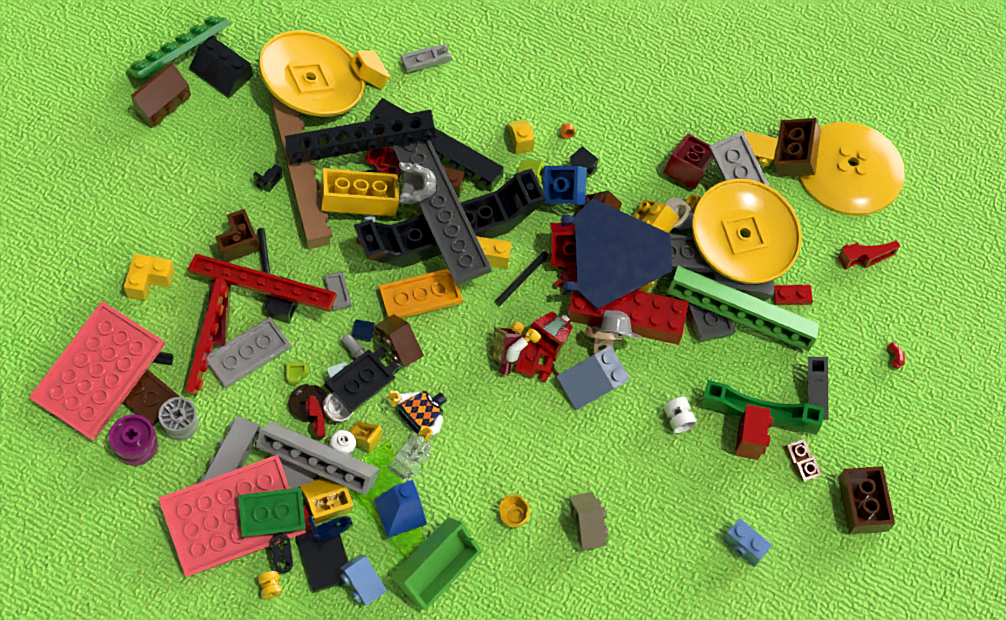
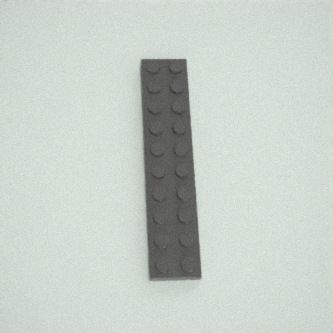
(446, 217)

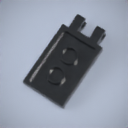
(362, 379)

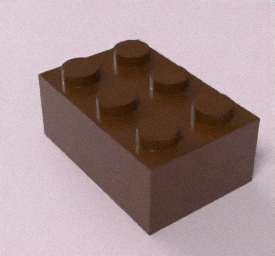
(797, 147)
(866, 500)

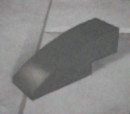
(761, 291)

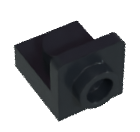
(270, 178)

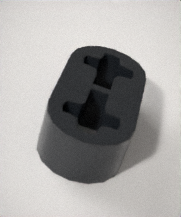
(287, 553)

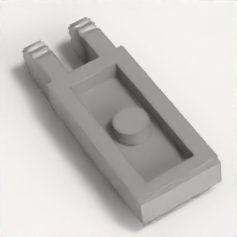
(425, 58)

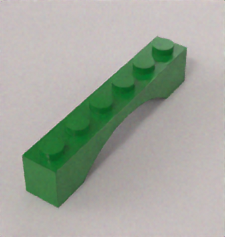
(794, 416)

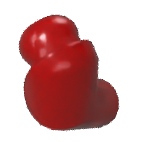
(898, 354)

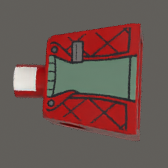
(553, 331)

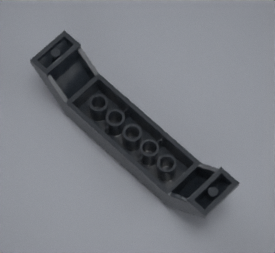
(488, 215)

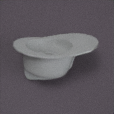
(618, 323)

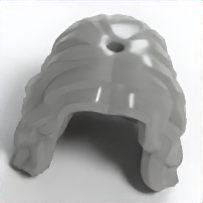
(418, 183)

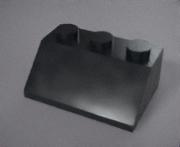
(220, 67)

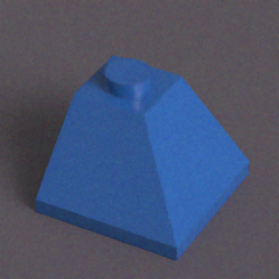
(400, 509)

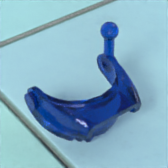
(344, 521)

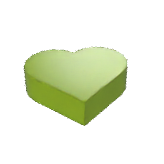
(295, 372)

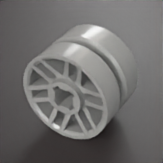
(178, 418)

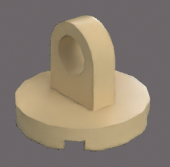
(602, 337)

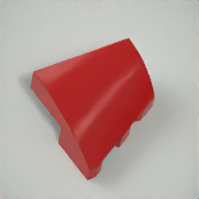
(384, 160)

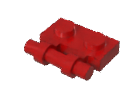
(530, 361)

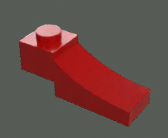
(866, 255)

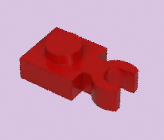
(568, 274)

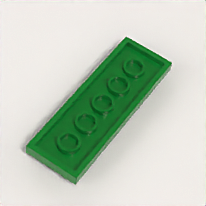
(181, 44)

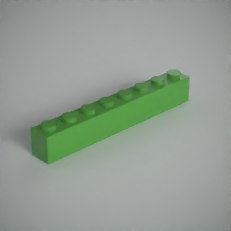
(743, 308)

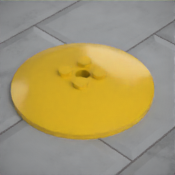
(303, 54)
(857, 188)
(760, 212)

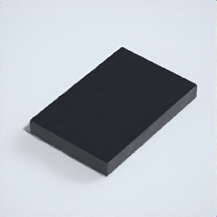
(323, 559)

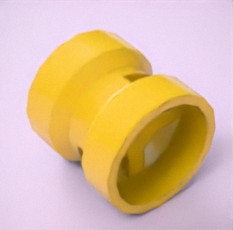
(270, 585)

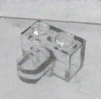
(410, 457)

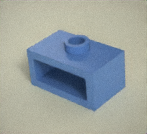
(747, 542)
(362, 579)

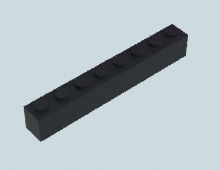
(452, 152)

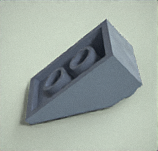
(593, 377)

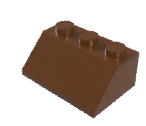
(160, 95)

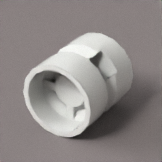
(679, 413)

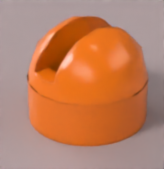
(570, 133)

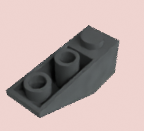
(818, 383)

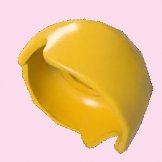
(514, 510)

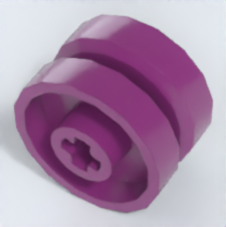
(133, 440)

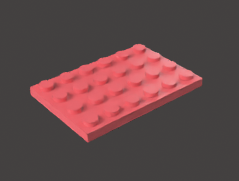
(97, 370)
(207, 516)

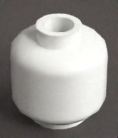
(343, 442)

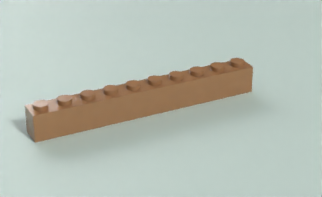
(302, 179)

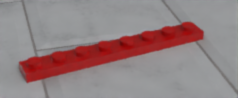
(263, 282)

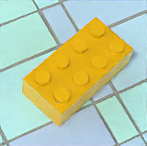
(359, 192)

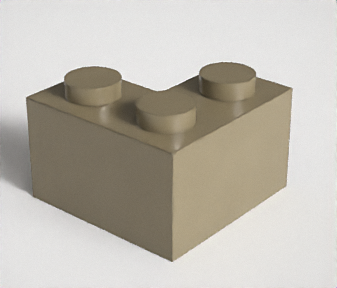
(589, 520)

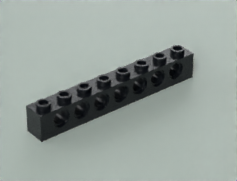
(360, 137)

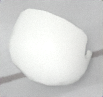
(334, 409)

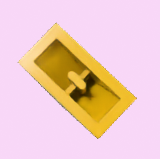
(367, 435)

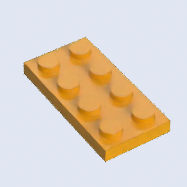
(420, 294)

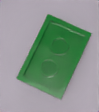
(271, 512)

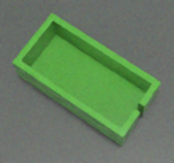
(437, 563)

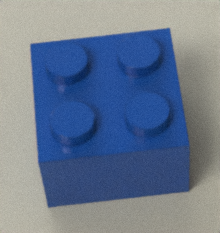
(564, 185)

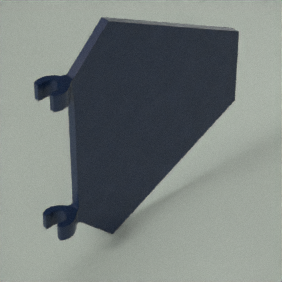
(615, 253)

